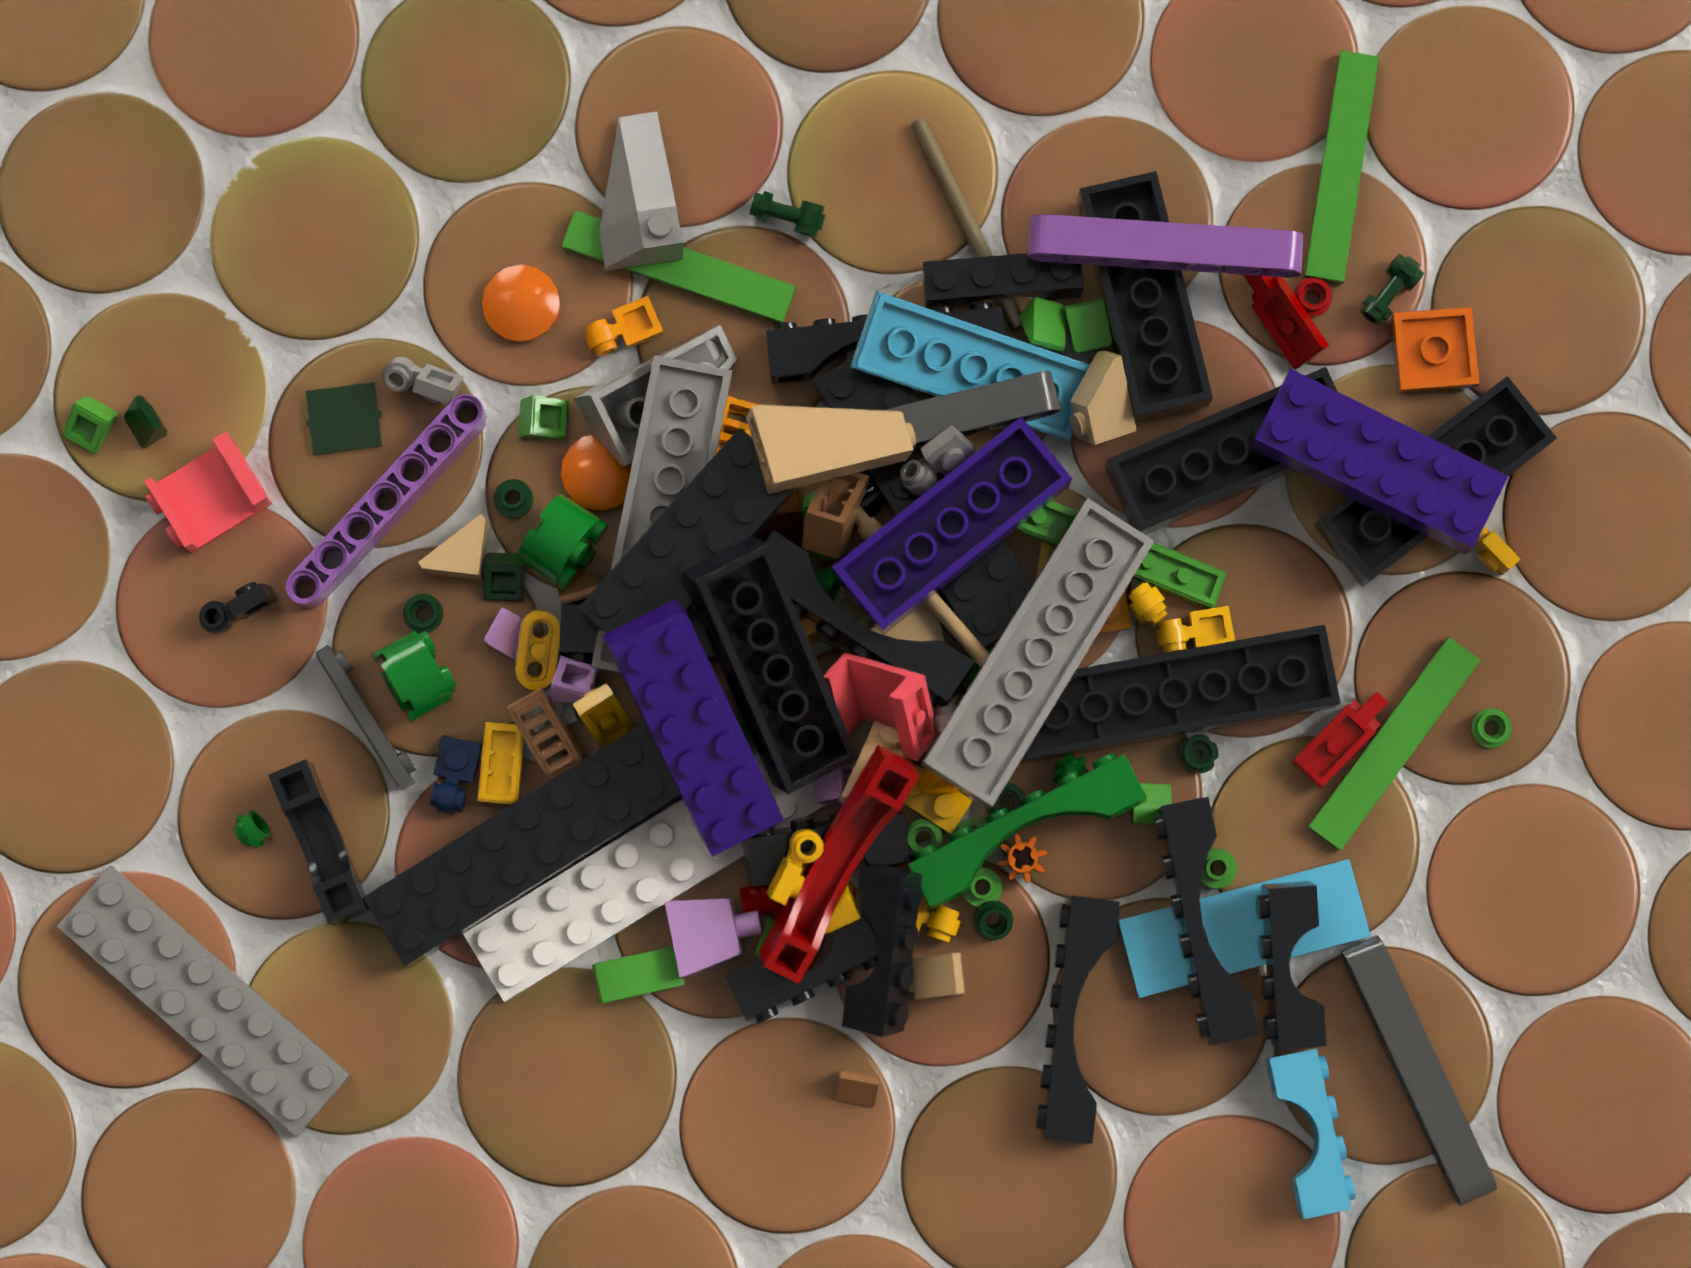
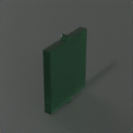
(344, 418)

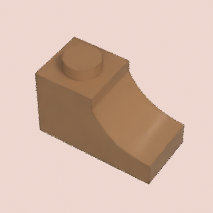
(833, 514)

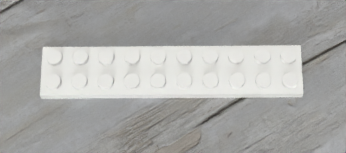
(607, 894)

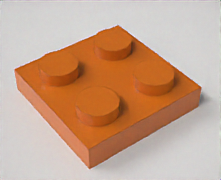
(1435, 349)

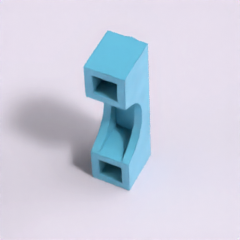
(1321, 1183)

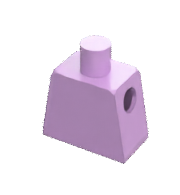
(708, 933)

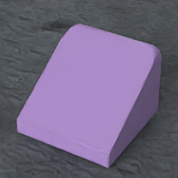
(505, 633)
(571, 680)
(830, 786)

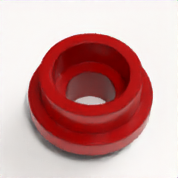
(1319, 287)

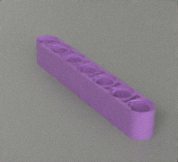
(1165, 245)
(390, 482)

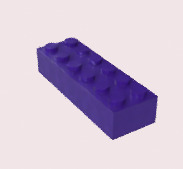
(1379, 462)
(951, 525)
(693, 727)

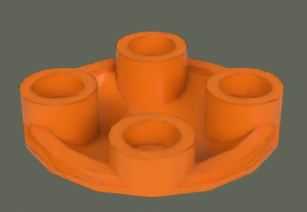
(520, 303)
(594, 475)

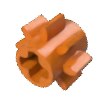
(1033, 857)

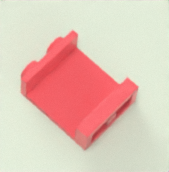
(208, 495)
(884, 694)

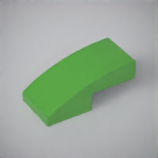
(637, 975)

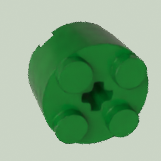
(562, 541)
(414, 674)

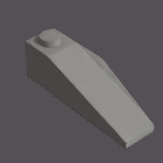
(639, 203)
(616, 405)

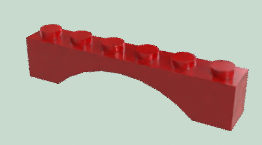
(865, 813)

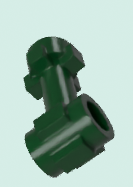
(808, 217)
(1403, 273)

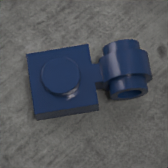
(455, 762)

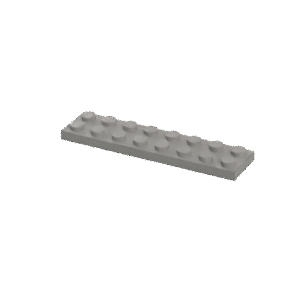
(673, 445)
(1037, 653)
(204, 1000)

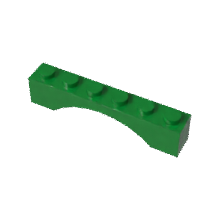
(1099, 793)

